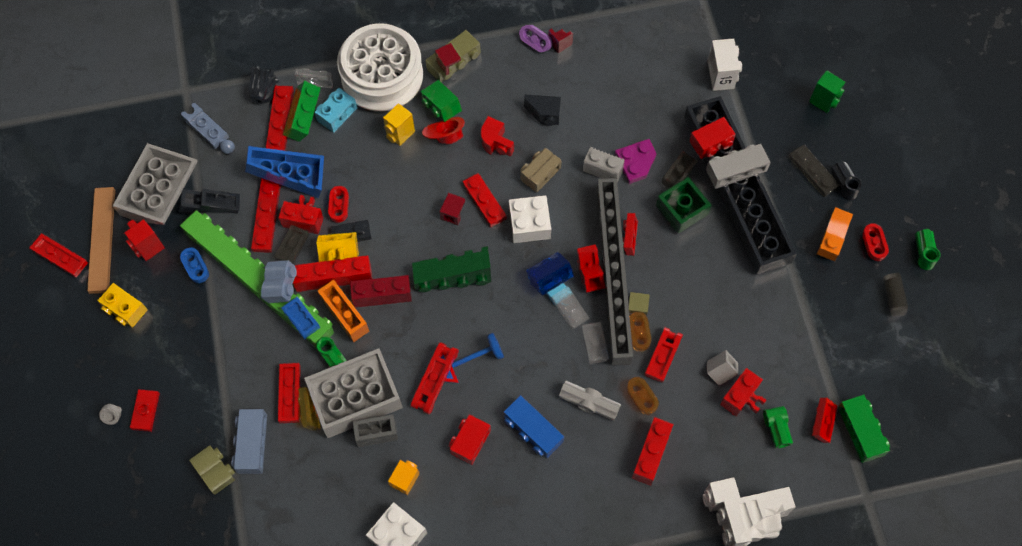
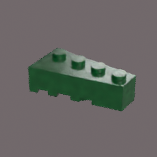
(453, 271)

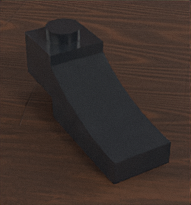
(208, 201)

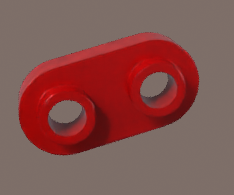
(338, 205)
(875, 243)

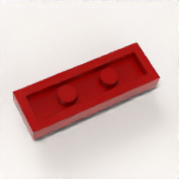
(484, 200)
(58, 255)
(288, 393)

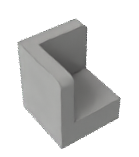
(722, 367)

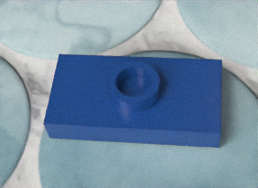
(300, 317)

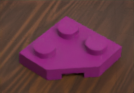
(637, 160)

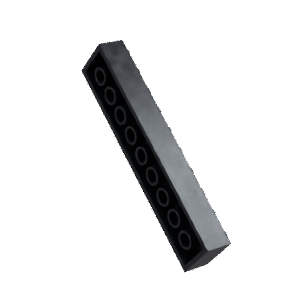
(746, 199)

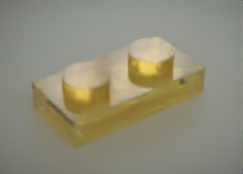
(309, 414)

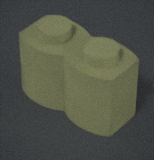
(212, 469)

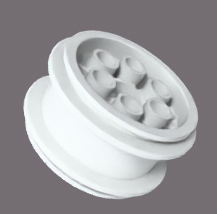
(360, 54)

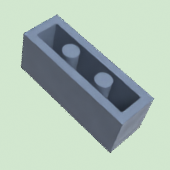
(249, 441)

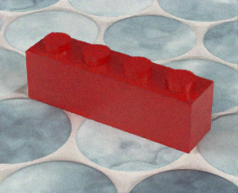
(318, 274)

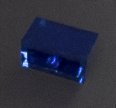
(550, 273)

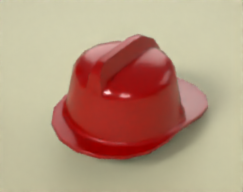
(445, 132)

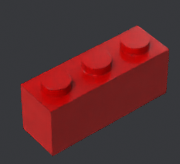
(652, 451)

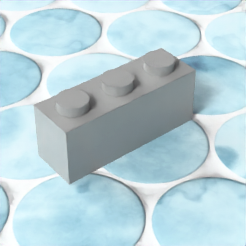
(737, 165)

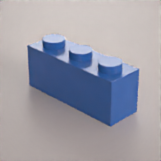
(533, 427)

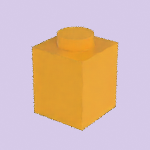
(404, 476)

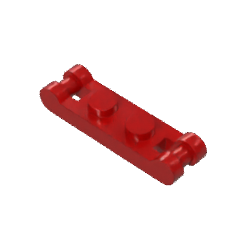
(434, 377)

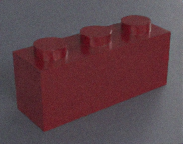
(381, 291)

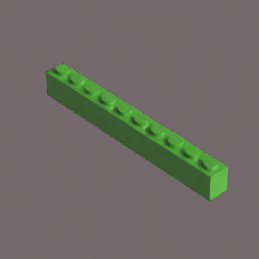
(243, 267)

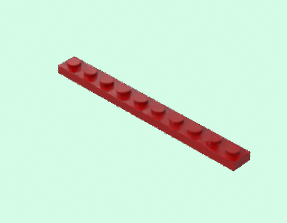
(269, 190)

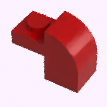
(492, 137)
(589, 268)

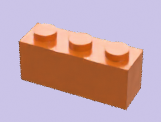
(343, 311)

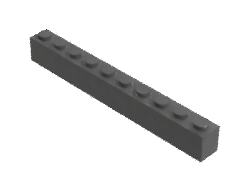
(614, 272)

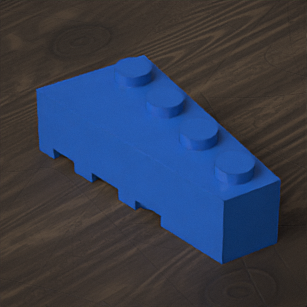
(287, 168)

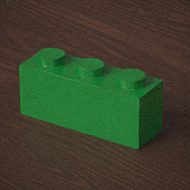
(301, 111)
(863, 428)

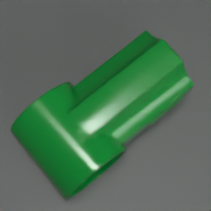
(926, 248)
(333, 356)
(777, 422)

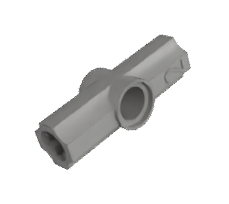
(589, 400)

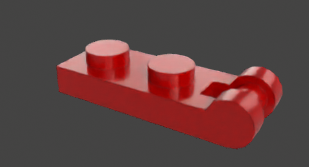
(663, 355)

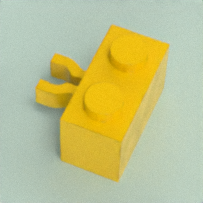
(337, 246)

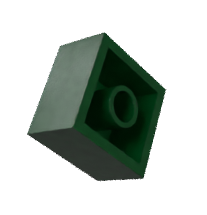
(683, 205)

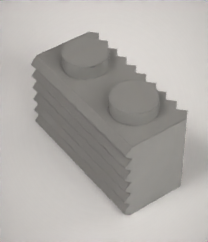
(603, 164)

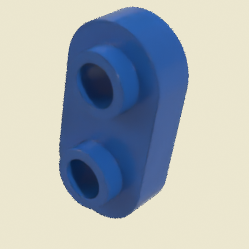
(195, 266)

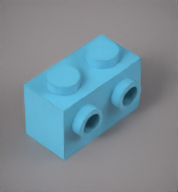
(335, 110)

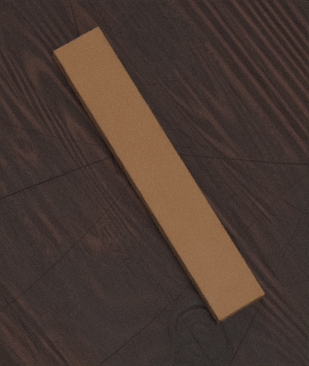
(101, 240)

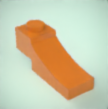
(835, 234)

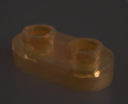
(640, 332)
(643, 396)

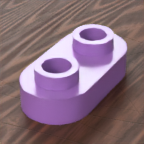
(536, 39)

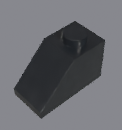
(544, 108)

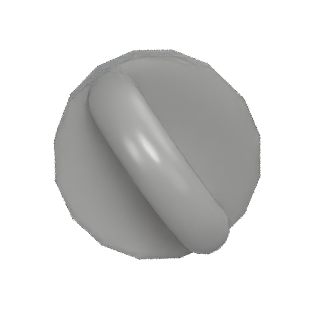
(110, 414)

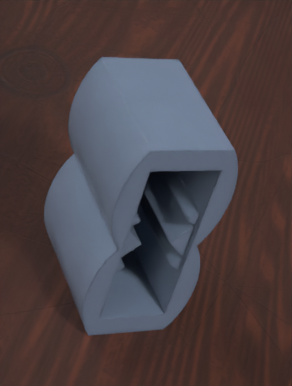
(278, 281)

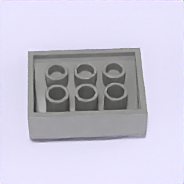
(154, 185)
(353, 392)

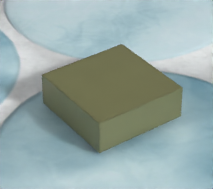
(638, 303)

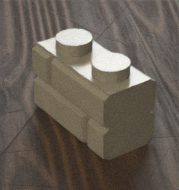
(540, 170)

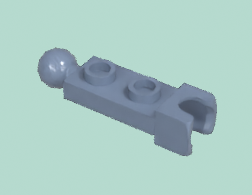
(208, 129)

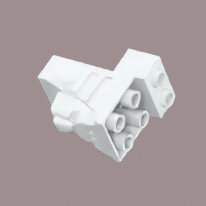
(747, 517)

